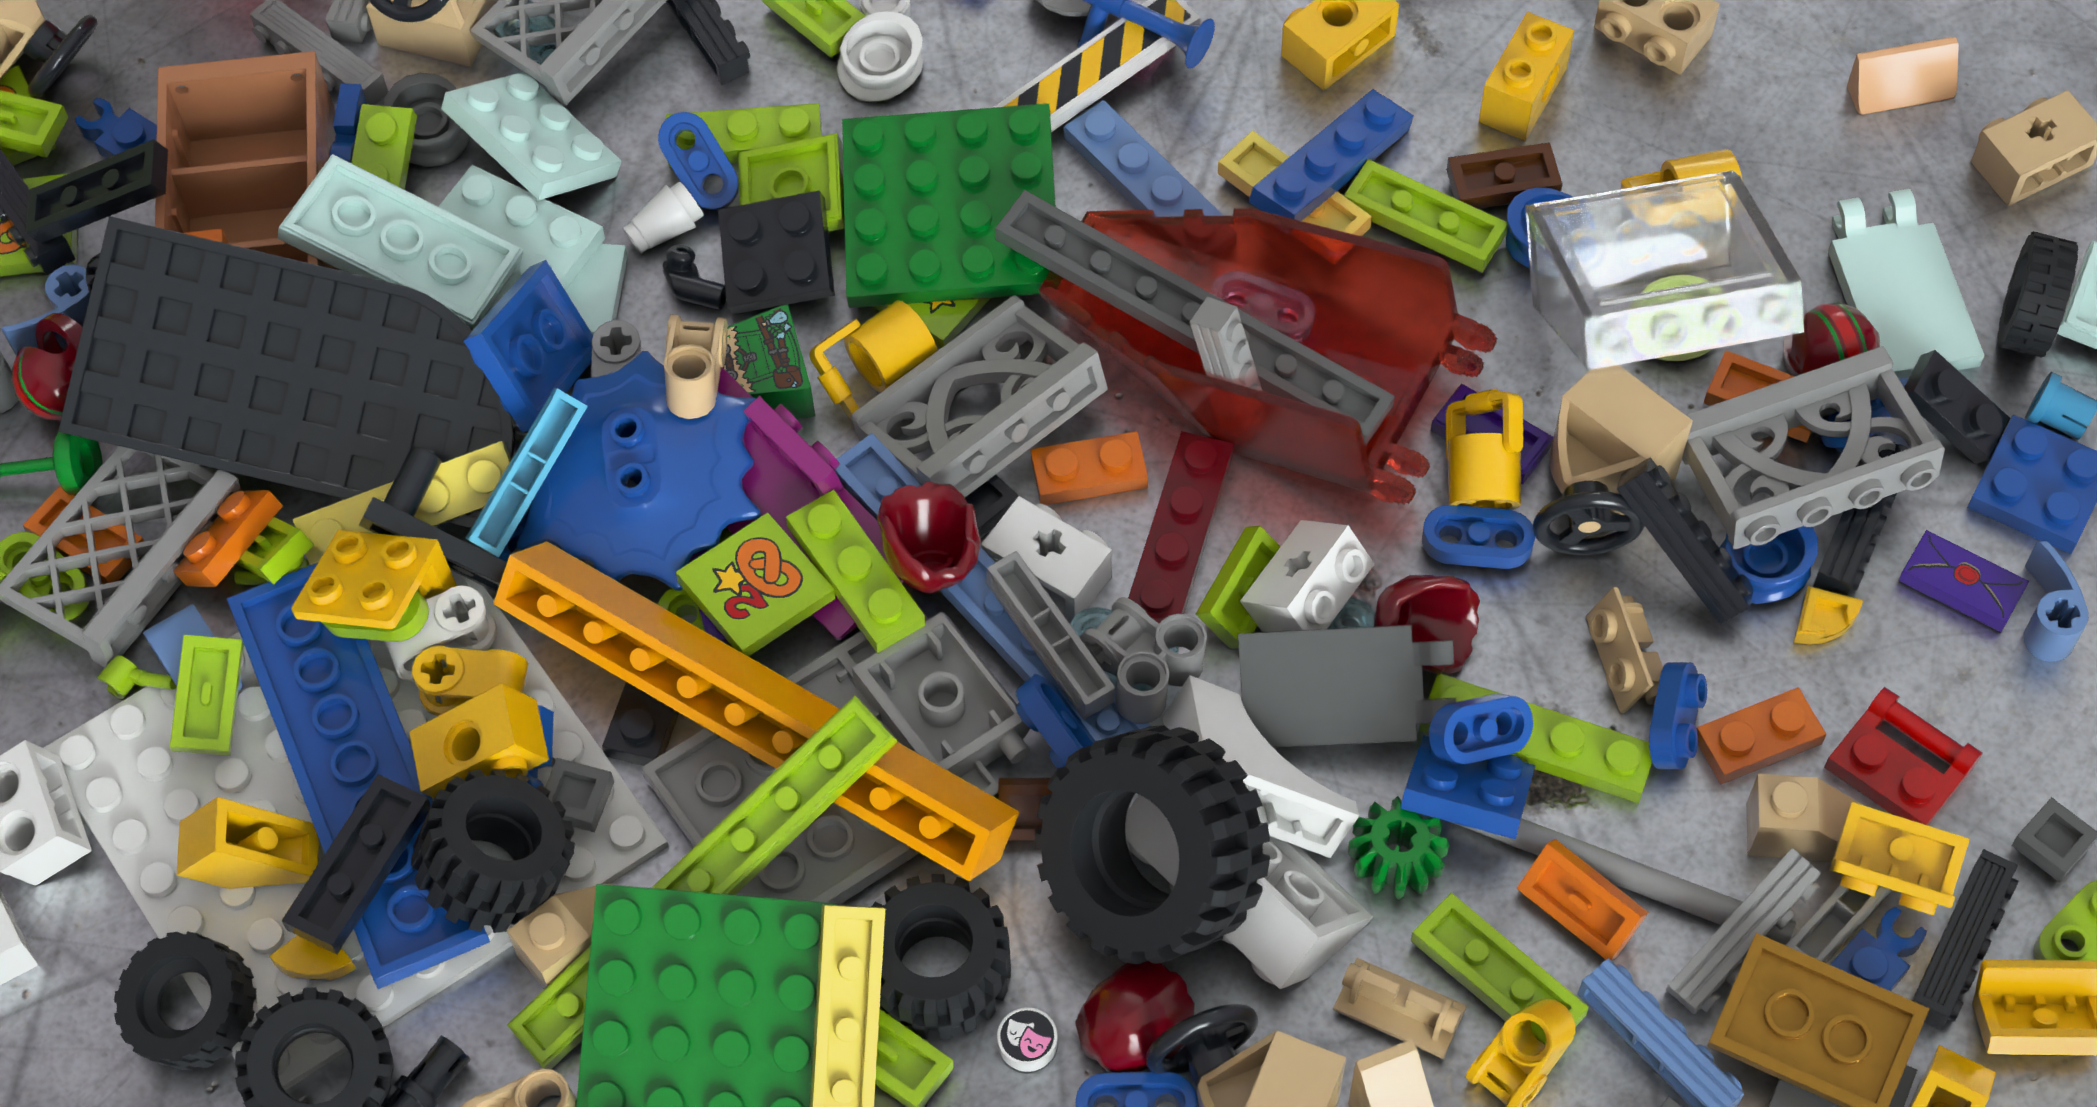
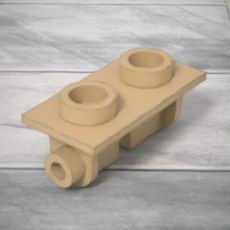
(1619, 633)
(1399, 1007)

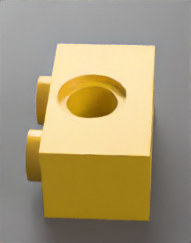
(1336, 36)
(1526, 76)
(485, 734)

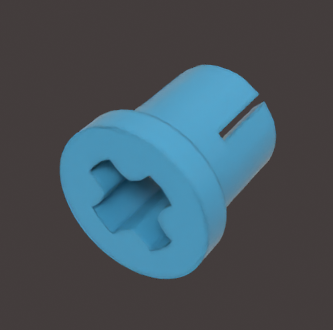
(2062, 407)

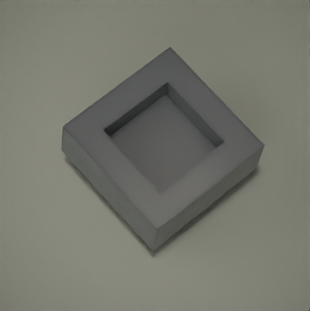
(581, 791)
(2055, 839)

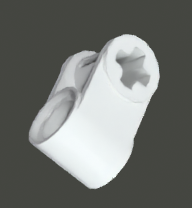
(447, 628)

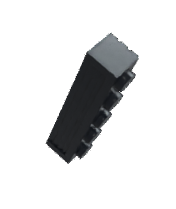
(713, 37)
(13, 209)
(1685, 540)
(1852, 543)
(1965, 938)

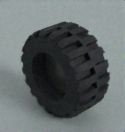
(1089, 854)

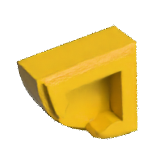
(1825, 616)
(310, 961)

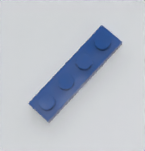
(1332, 157)

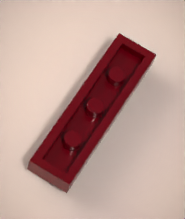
(1181, 525)

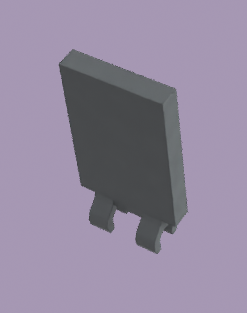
(1338, 684)

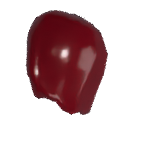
(929, 535)
(1436, 609)
(1130, 1013)

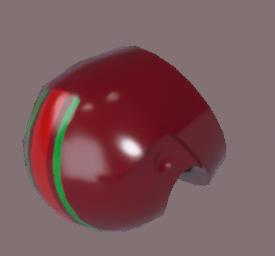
(1829, 336)
(44, 373)

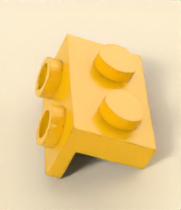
(1898, 856)
(2037, 1007)

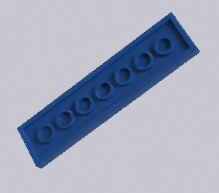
(338, 738)

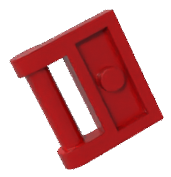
(1892, 773)

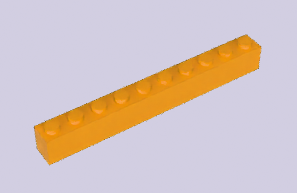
(747, 703)

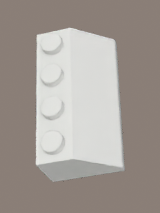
(1298, 917)

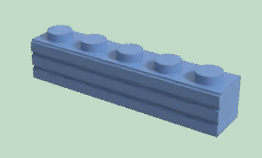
(1657, 1039)

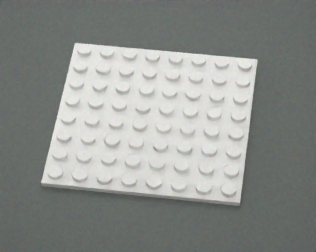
(140, 790)

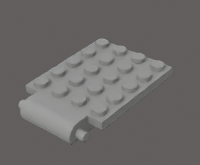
(925, 692)

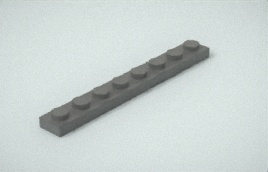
(1170, 302)

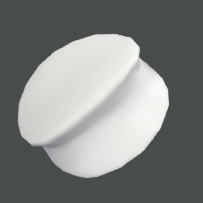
(880, 56)

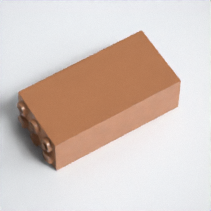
(242, 146)

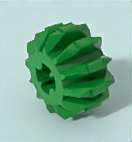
(1389, 865)

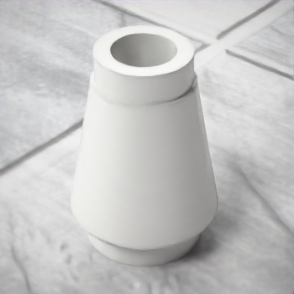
(663, 218)

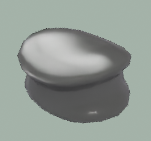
(436, 135)

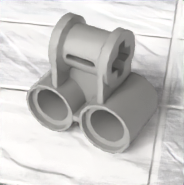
(1138, 652)

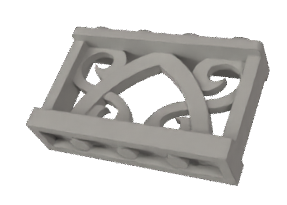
(978, 446)
(1803, 495)

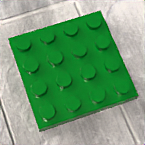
(929, 201)
(699, 1000)

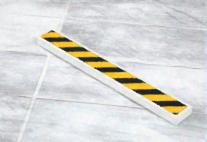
(1100, 64)

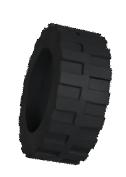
(2037, 294)
(143, 988)

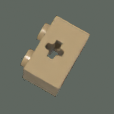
(2036, 147)

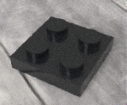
(776, 252)

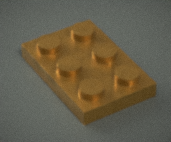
(1817, 1026)

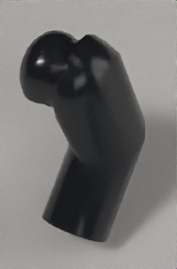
(686, 281)

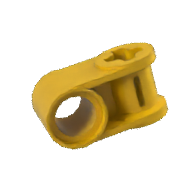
(466, 675)
(1515, 1061)

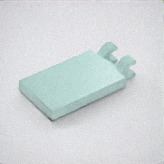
(1903, 284)

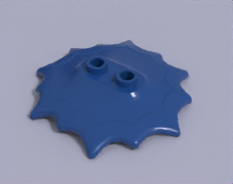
(682, 470)

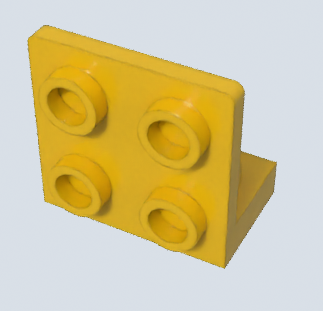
(372, 579)

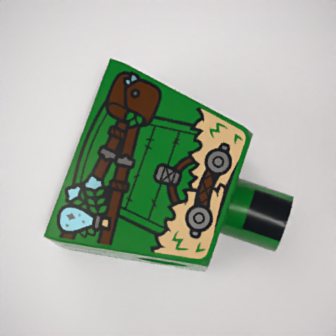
(769, 361)

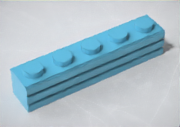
(526, 472)

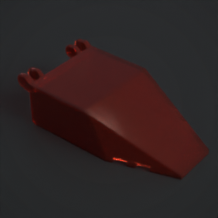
(1376, 314)

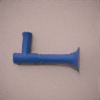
(1189, 38)

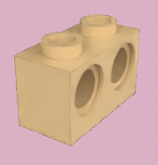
(1662, 30)

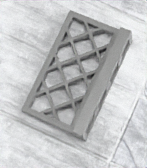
(579, 48)
(152, 580)

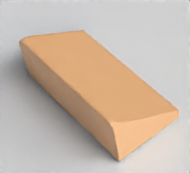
(1904, 76)

